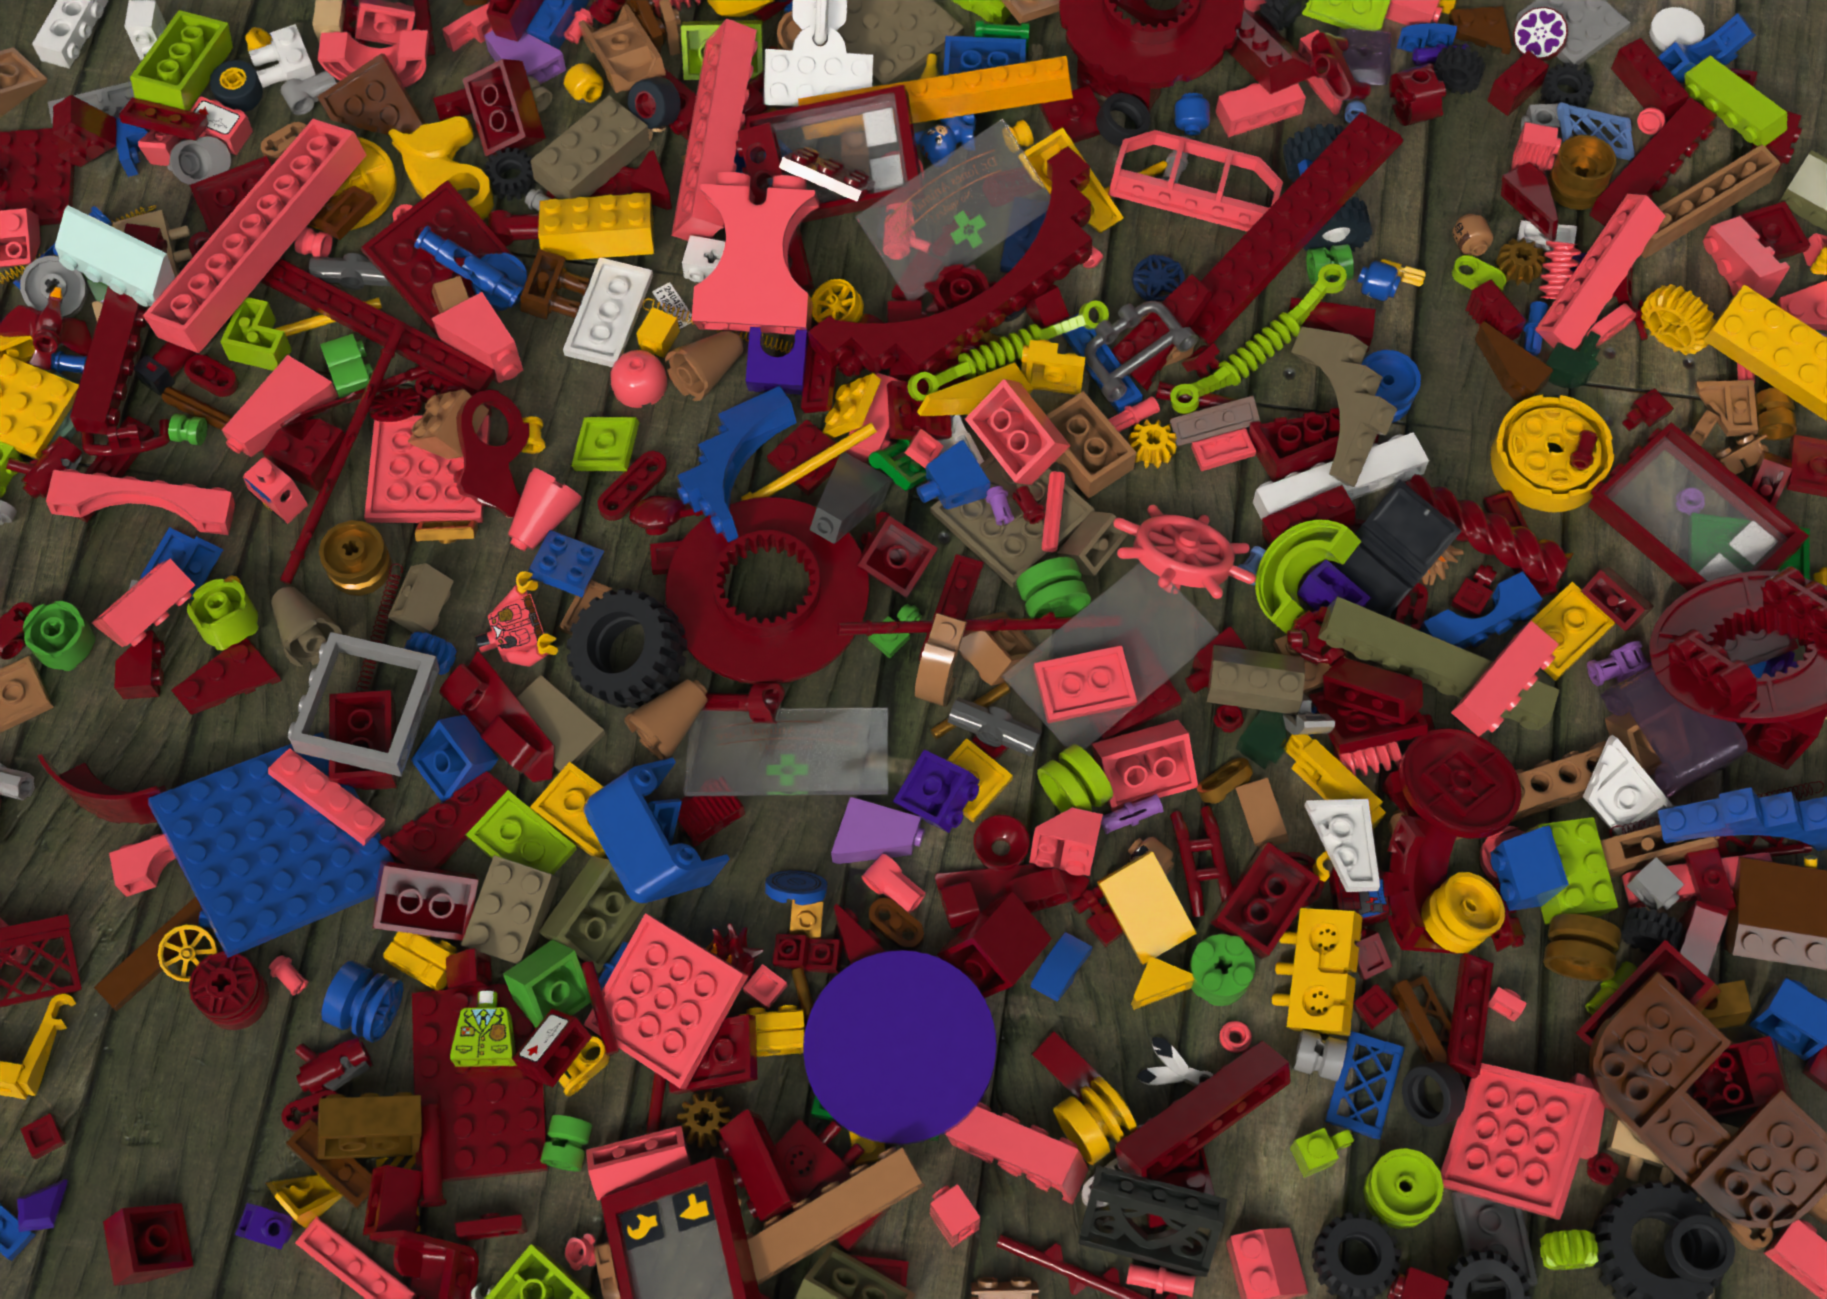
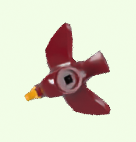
(47, 330)

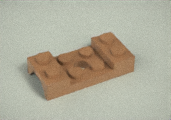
(624, 51)

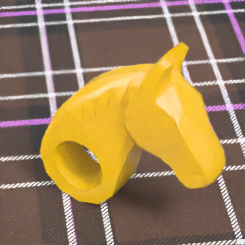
(429, 161)

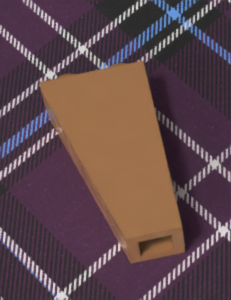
(1639, 848)

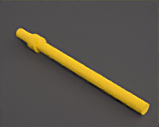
(813, 463)

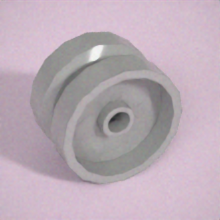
(49, 271)

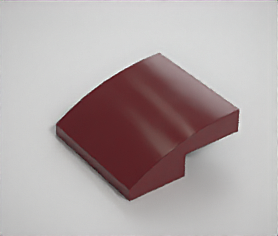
(903, 413)

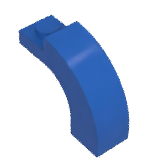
(1720, 45)

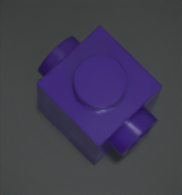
(265, 1226)

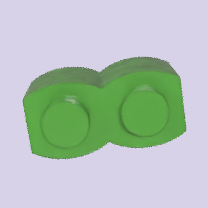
(346, 364)

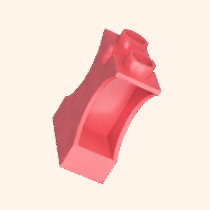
(753, 275)

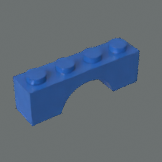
(1512, 601)

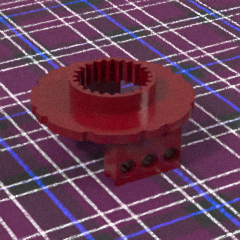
(1143, 60)

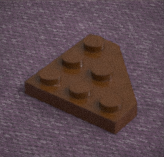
(372, 100)

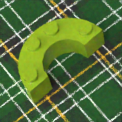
(1290, 558)

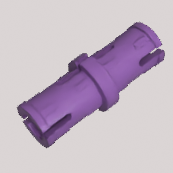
(1150, 806)

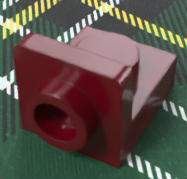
(1372, 954)

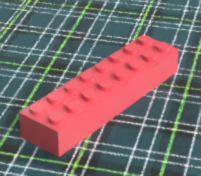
(714, 126)

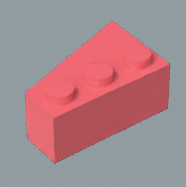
(1743, 258)

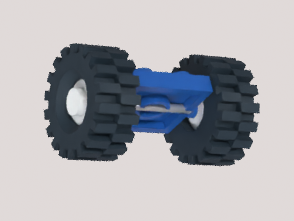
(1351, 222)

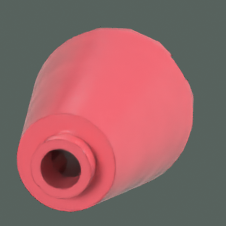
(541, 509)

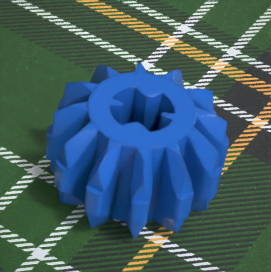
(435, 646)

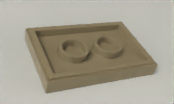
(561, 721)

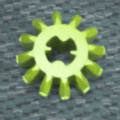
(1569, 1249)

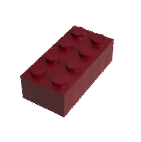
(1674, 968)

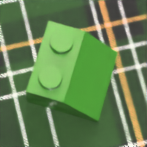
(548, 981)

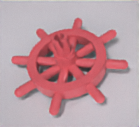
(1183, 550)

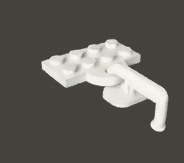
(811, 68)

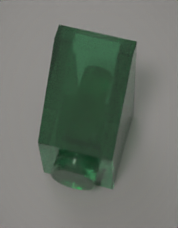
(1264, 739)

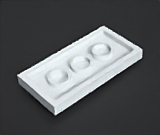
(608, 312)

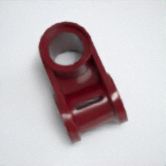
(12, 630)

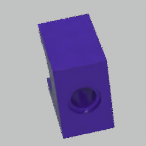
(769, 372)

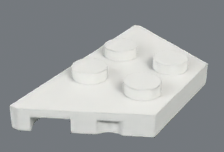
(1623, 790)

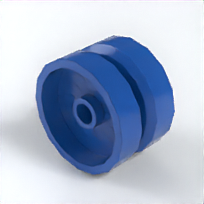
(1399, 381)

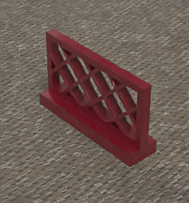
(31, 933)

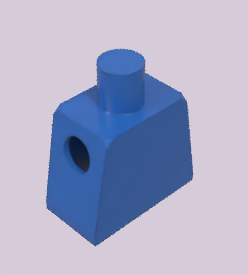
(954, 478)

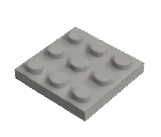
(1589, 23)

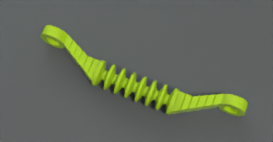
(1264, 345)
(1004, 350)

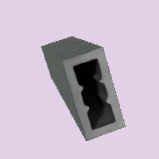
(848, 497)

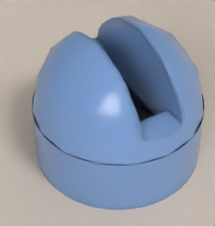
(1355, 106)

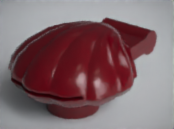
(659, 513)

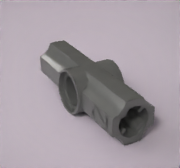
(351, 271)
(994, 726)

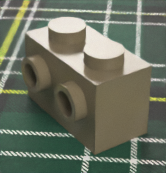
(1093, 542)
(421, 598)

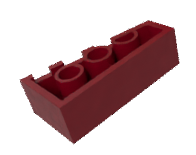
(1296, 443)

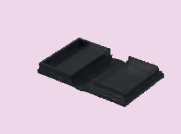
(1397, 547)

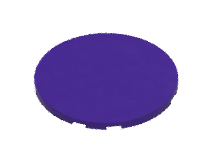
(900, 1047)

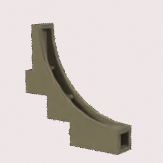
(1355, 386)

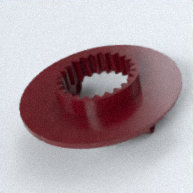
(766, 650)
(1698, 671)

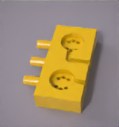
(1320, 984)

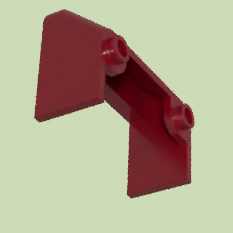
(435, 1265)

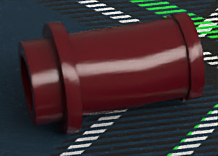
(1582, 456)
(1032, 510)

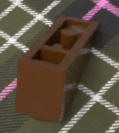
(1514, 367)

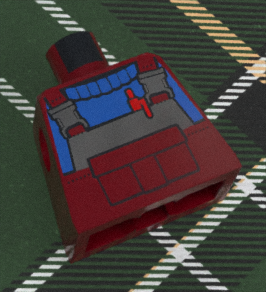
(1369, 904)

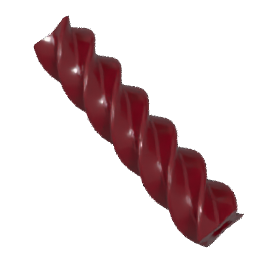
(1493, 535)

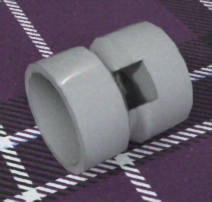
(1319, 1055)

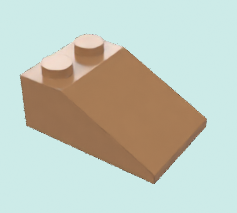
(17, 79)

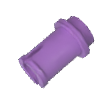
(997, 498)

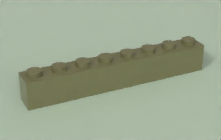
(1424, 658)

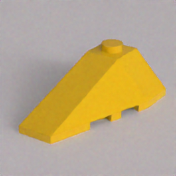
(1103, 210)

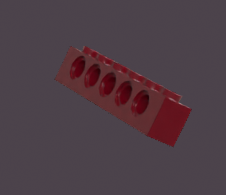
(751, 142)

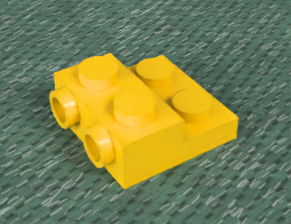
(1050, 370)

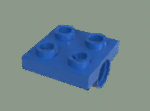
(566, 563)

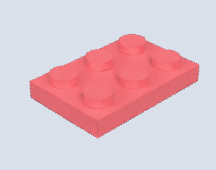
(1084, 684)

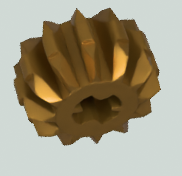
(1520, 261)
(696, 1112)

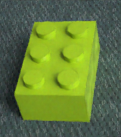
(1586, 870)

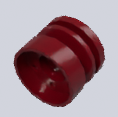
(240, 1002)

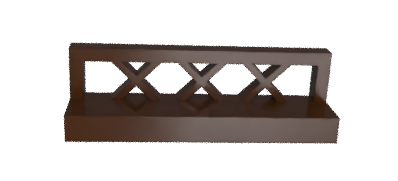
(1417, 1021)

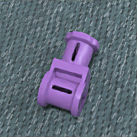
(1619, 664)

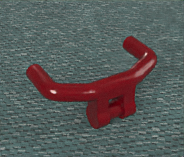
(124, 447)

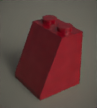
(997, 945)

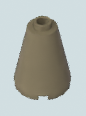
(301, 625)

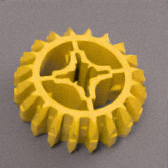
(1677, 319)

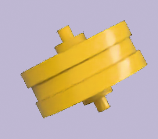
(837, 306)
(186, 952)

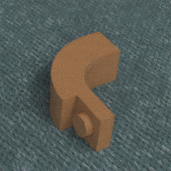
(937, 662)

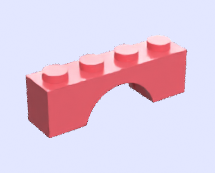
(140, 864)

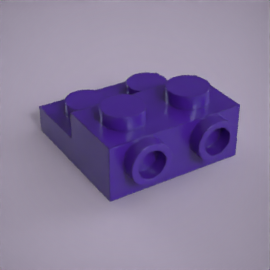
(937, 791)

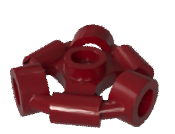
(1312, 652)

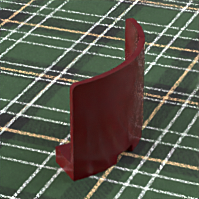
(101, 799)
(1416, 870)

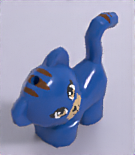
(942, 139)

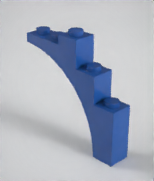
(723, 456)
(1747, 814)

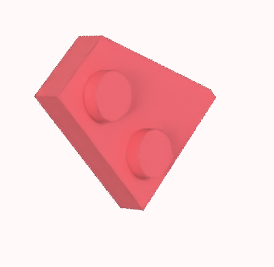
(1808, 305)

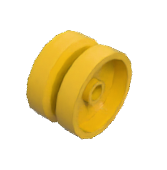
(1463, 912)

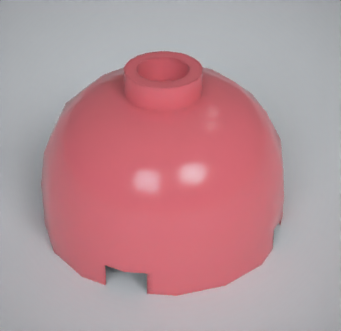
(638, 379)

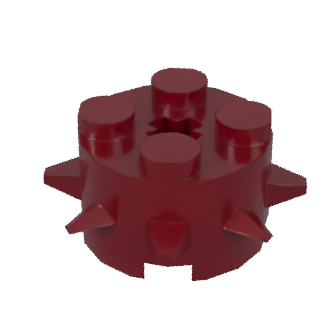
(956, 286)

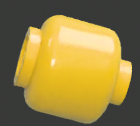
(583, 83)

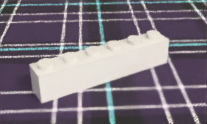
(1384, 467)

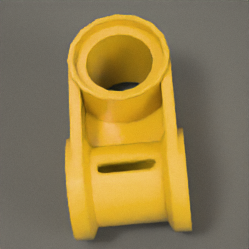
(582, 1069)

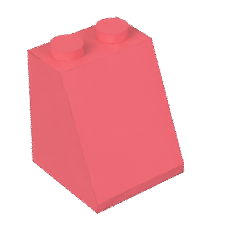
(480, 334)

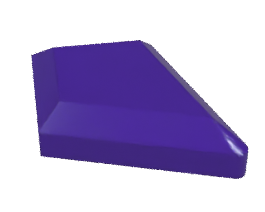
(41, 1207)

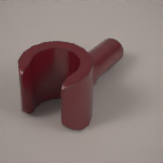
(1638, 321)

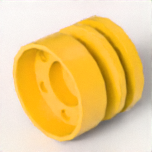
(1100, 1117)

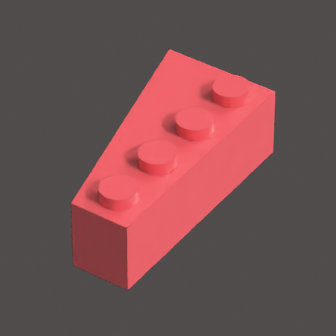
(1022, 1150)

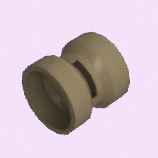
(541, 95)

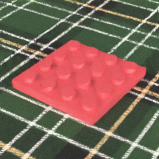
(414, 483)
(668, 1000)
(1519, 1140)

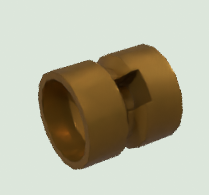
(1775, 414)

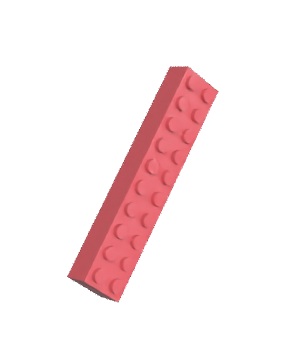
(255, 236)

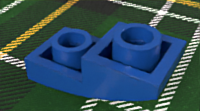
(1426, 35)
(1060, 966)

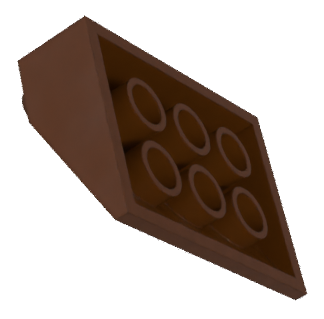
(1779, 913)

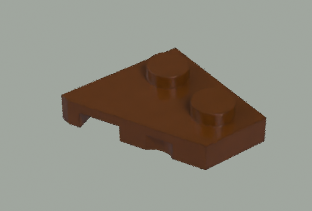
(343, 212)

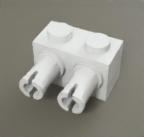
(289, 51)

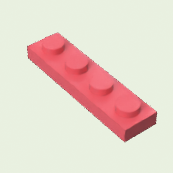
(326, 796)

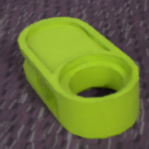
(1482, 273)

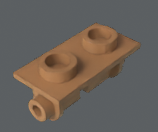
(1748, 449)
(1016, 1289)

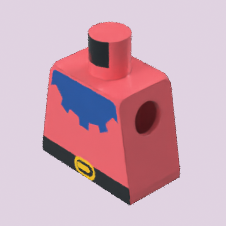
(267, 485)

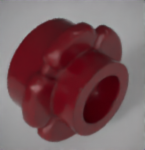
(1228, 711)
(1596, 1174)

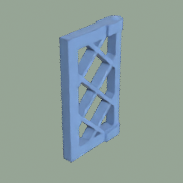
(1624, 136)

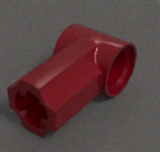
(513, 227)

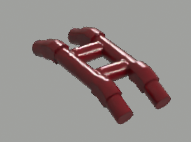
(1188, 847)

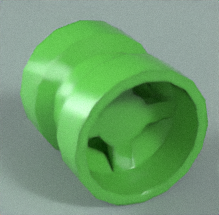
(187, 429)

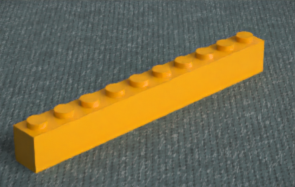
(979, 89)

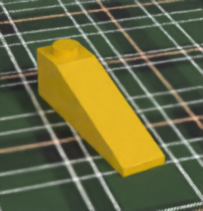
(967, 395)

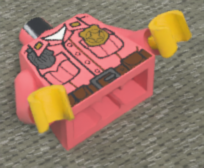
(517, 627)

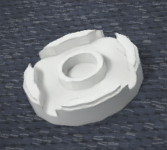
(1676, 25)

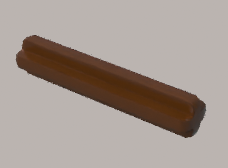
(195, 407)

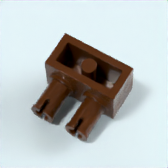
(542, 286)

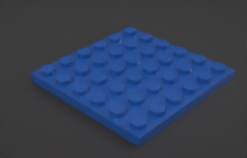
(262, 853)

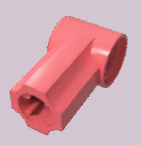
(887, 879)

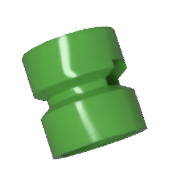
(1320, 256)
(574, 1134)

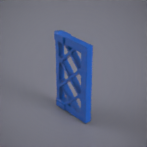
(1390, 1077)

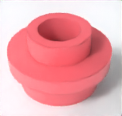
(1239, 1028)

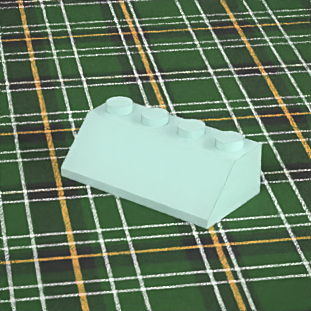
(112, 257)

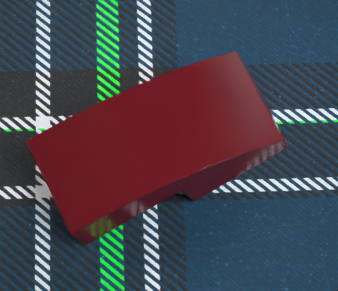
(807, 953)
(1065, 1064)

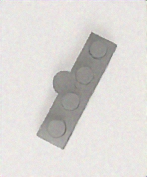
(107, 99)

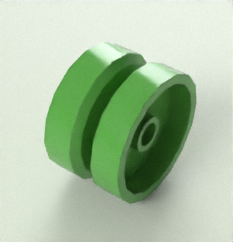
(1053, 587)

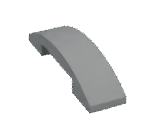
(1306, 722)

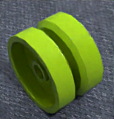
(1075, 781)
(1422, 1192)

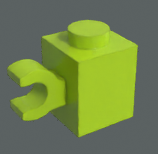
(1319, 1151)

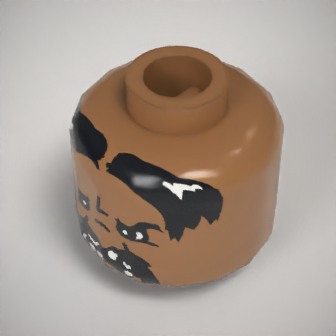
(1161, 852)

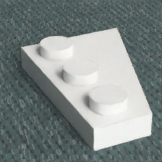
(1348, 839)

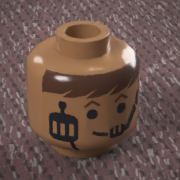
(1472, 235)

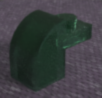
(1572, 367)

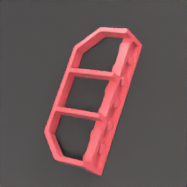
(1189, 200)

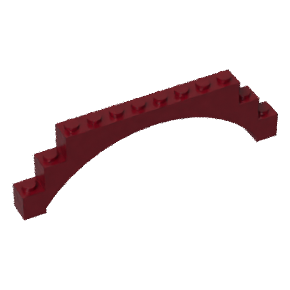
(934, 339)

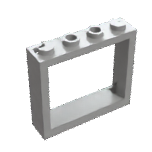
(402, 743)

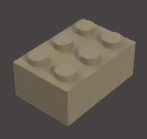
(510, 910)

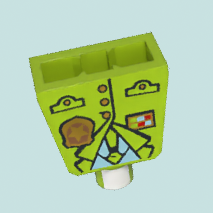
(484, 1035)

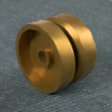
(355, 557)
(1582, 947)

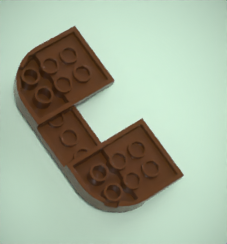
(1641, 1070)

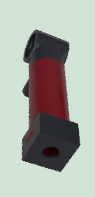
(159, 370)

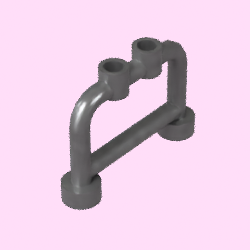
(1113, 386)

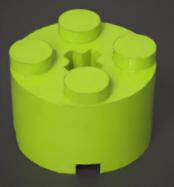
(223, 613)

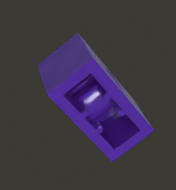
(1326, 584)

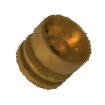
(1581, 171)

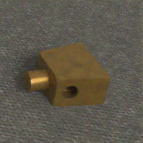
(1730, 1006)

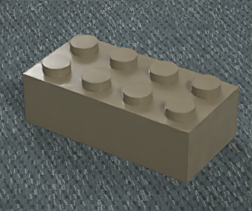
(591, 151)

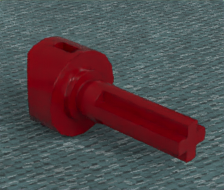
(760, 702)

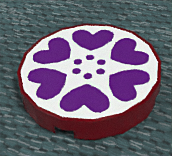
(1541, 32)

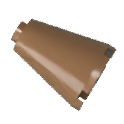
(703, 363)
(668, 717)

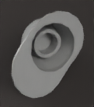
(199, 159)

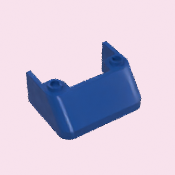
(636, 843)

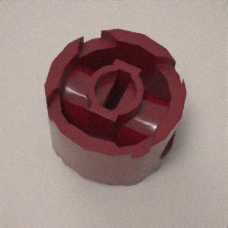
(1417, 95)

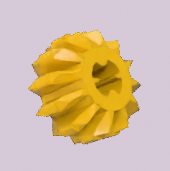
(1162, 446)

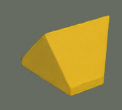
(304, 1197)

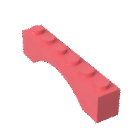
(81, 494)

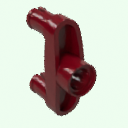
(1333, 69)

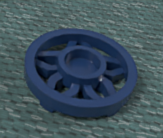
(1157, 278)

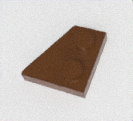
(1482, 27)

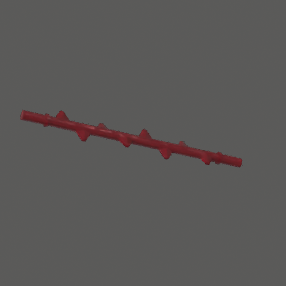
(342, 454)
(1048, 621)
(1077, 1277)

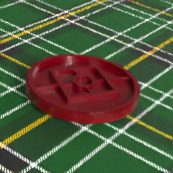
(1460, 783)

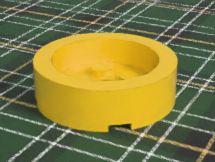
(1545, 478)

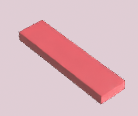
(350, 1263)

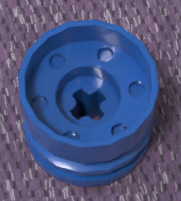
(362, 1001)

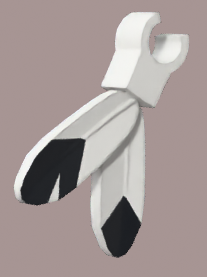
(1176, 1067)

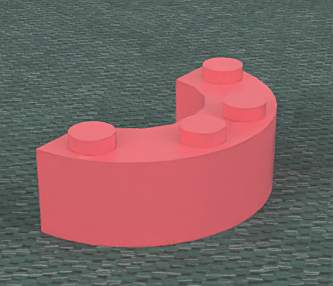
(343, 55)

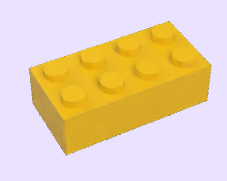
(597, 226)

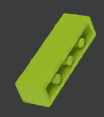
(1735, 102)

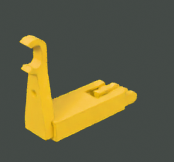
(1330, 781)
(25, 1079)

